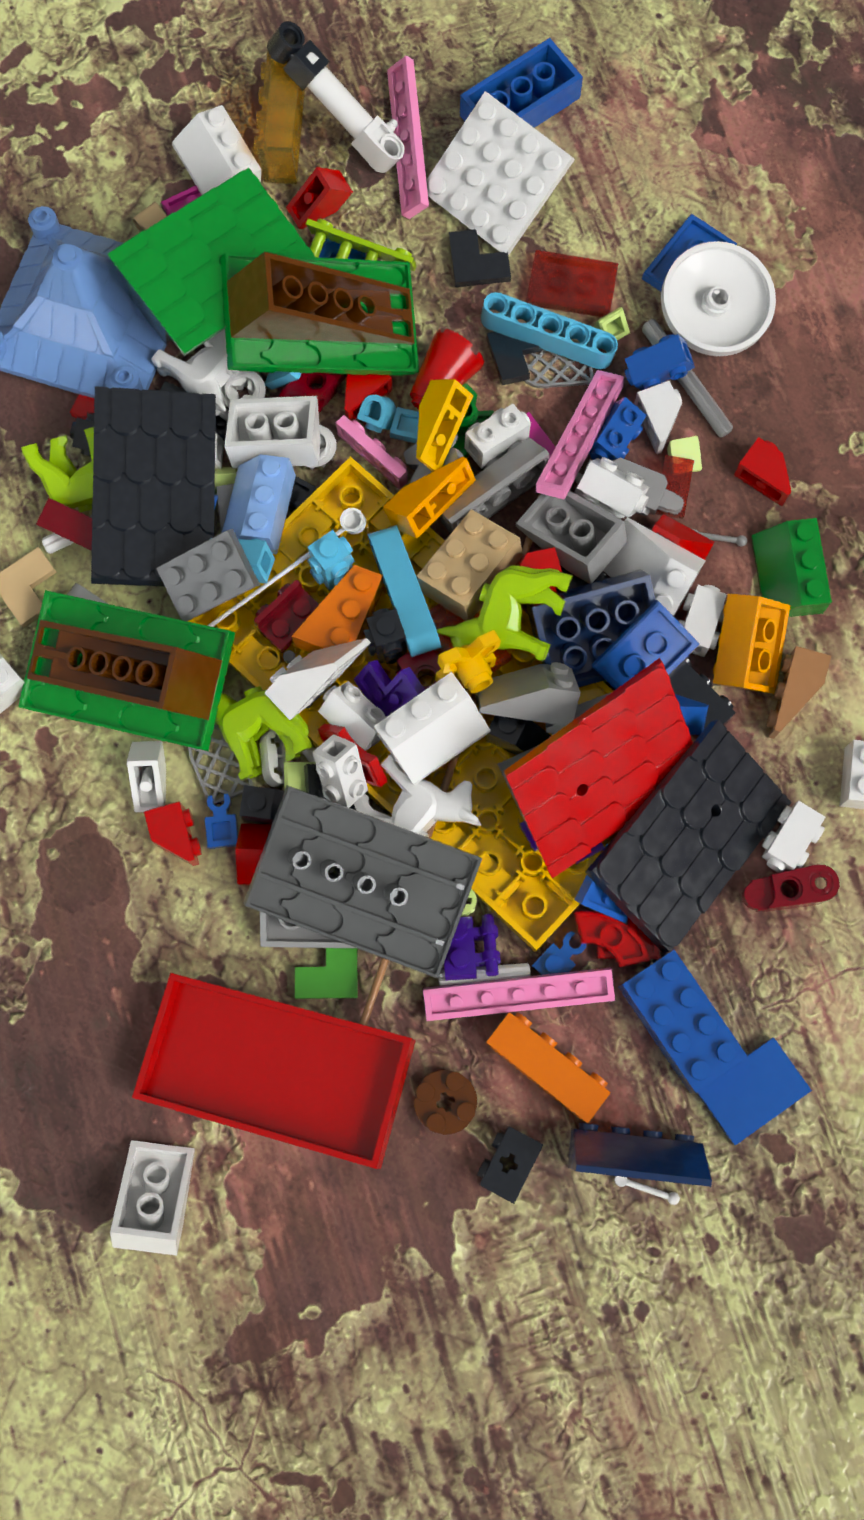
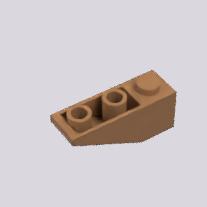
(803, 677)

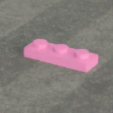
(372, 451)

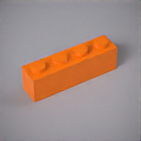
(548, 1067)

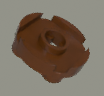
(437, 1118)

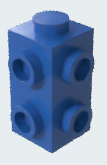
(659, 362)
(618, 430)

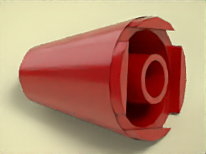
(446, 358)

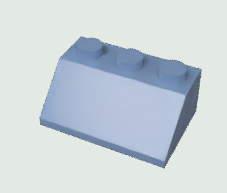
(261, 499)

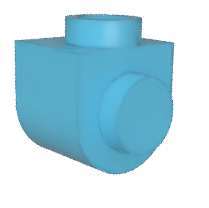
(377, 413)

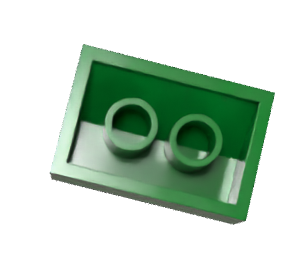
(793, 566)

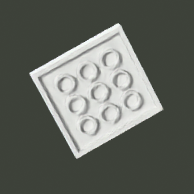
(497, 173)

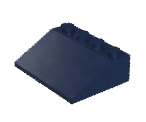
(591, 621)
(638, 1156)

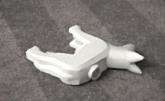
(203, 372)
(422, 803)

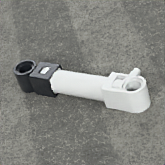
(308, 68)

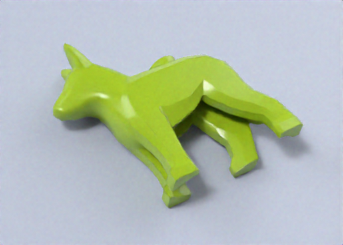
(59, 474)
(503, 608)
(249, 720)

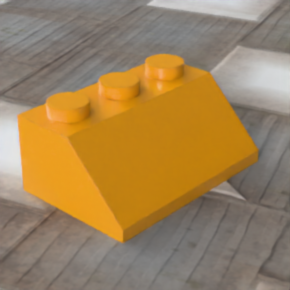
(751, 643)

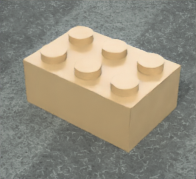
(467, 562)

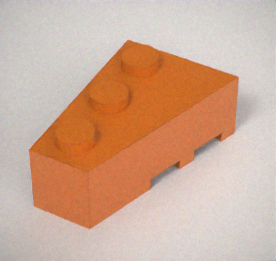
(342, 613)

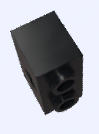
(525, 1153)

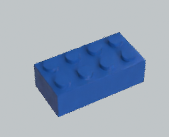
(531, 85)
(683, 1022)

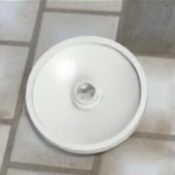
(718, 298)

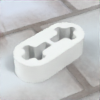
(272, 758)

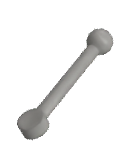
(740, 540)

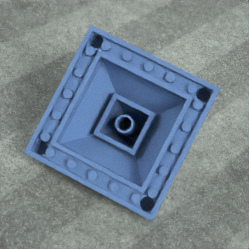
(73, 315)

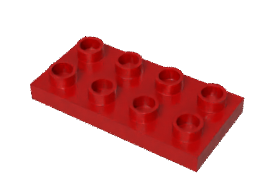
(275, 1070)

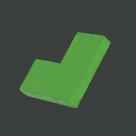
(334, 981)

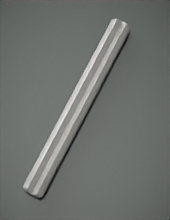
(694, 387)

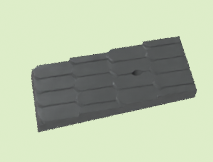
(388, 887)

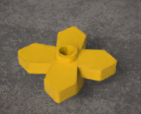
(471, 662)

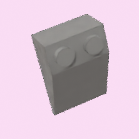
(579, 531)
(533, 694)

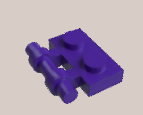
(461, 956)

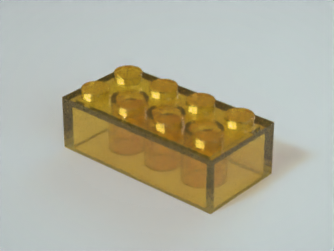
(279, 124)

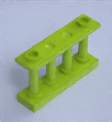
(324, 230)

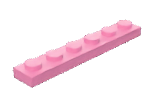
(406, 113)
(580, 435)
(519, 994)

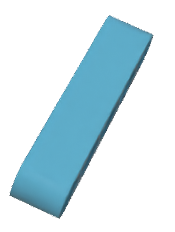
(557, 342)
(404, 590)

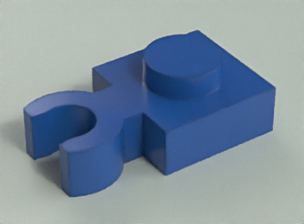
(221, 828)
(558, 960)

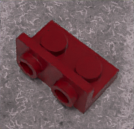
(285, 615)

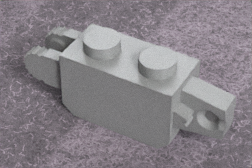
(658, 495)

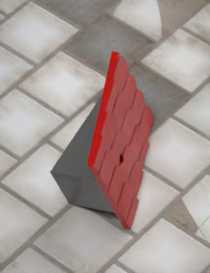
(598, 768)

